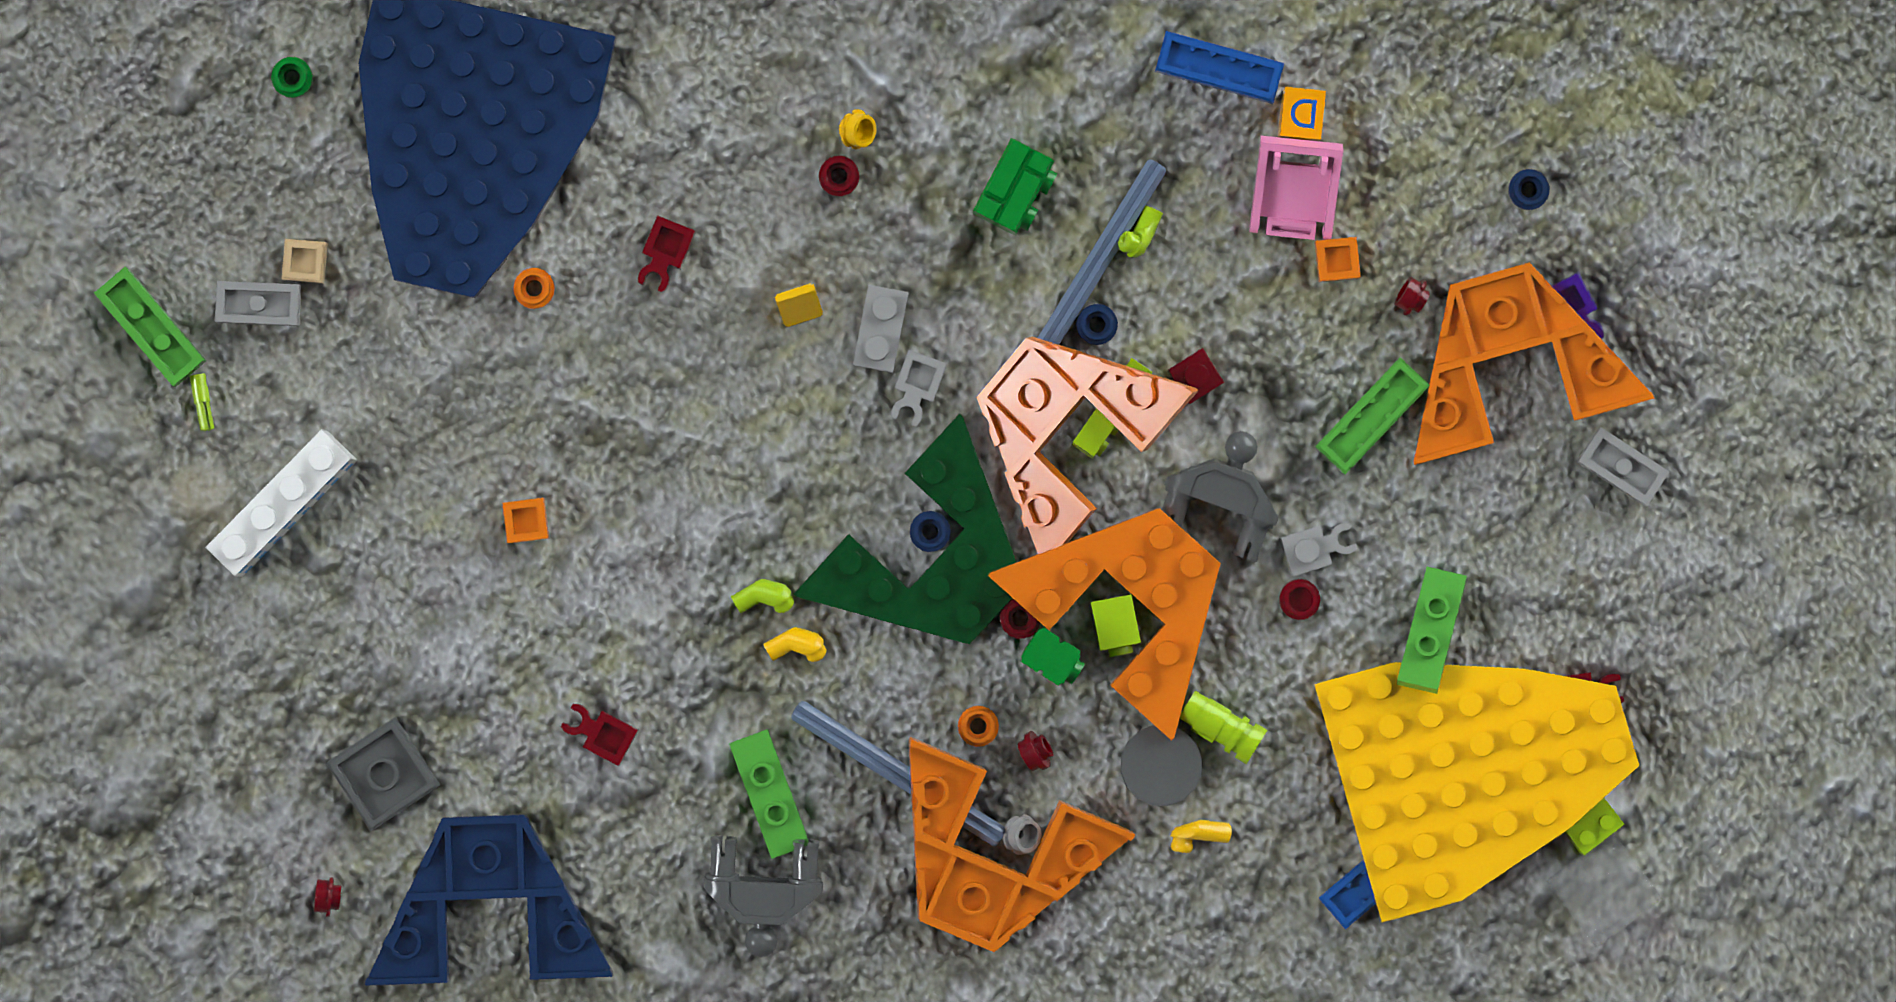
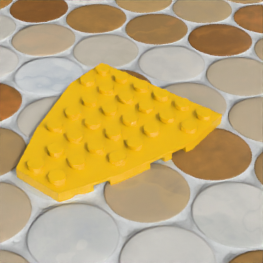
(1468, 776)

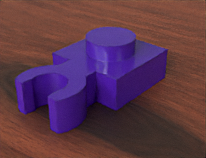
(1579, 298)

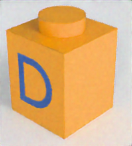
(1301, 114)

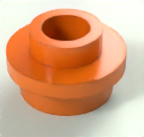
(522, 282)
(984, 738)

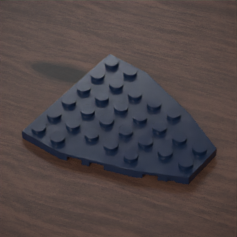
(470, 130)

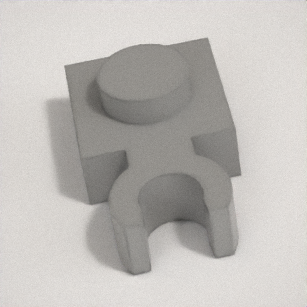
(919, 381)
(1311, 550)

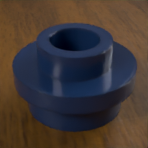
(1541, 186)
(1106, 315)
(923, 519)

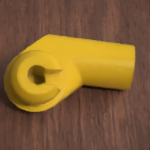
(799, 641)
(1199, 830)

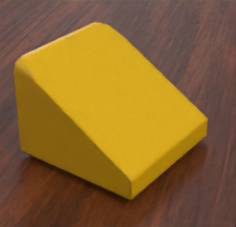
(799, 305)

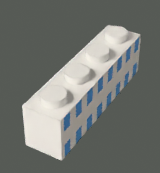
(281, 503)

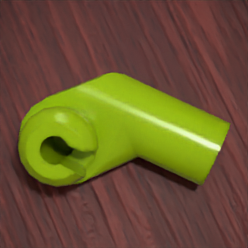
(1137, 242)
(764, 592)

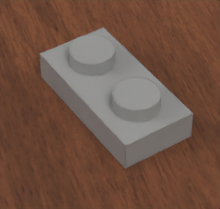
(258, 303)
(880, 328)
(1622, 466)

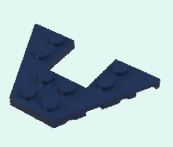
(487, 861)

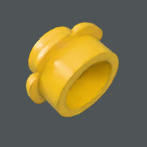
(857, 129)

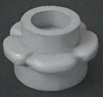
(1029, 834)

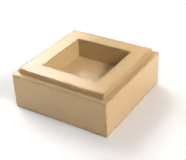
(304, 261)

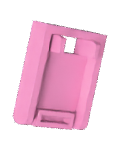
(1293, 192)

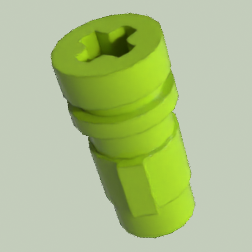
(1218, 723)

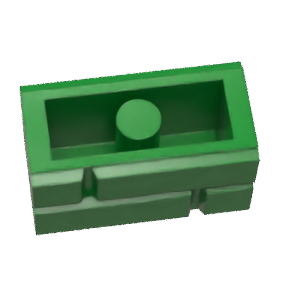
(1015, 187)
(1055, 659)

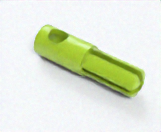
(202, 401)

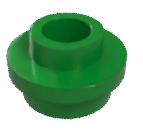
(279, 74)

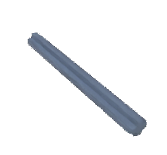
(1102, 252)
(883, 764)

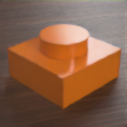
(1337, 259)
(525, 520)

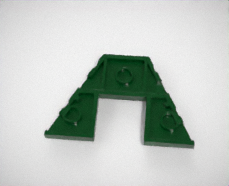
(955, 592)

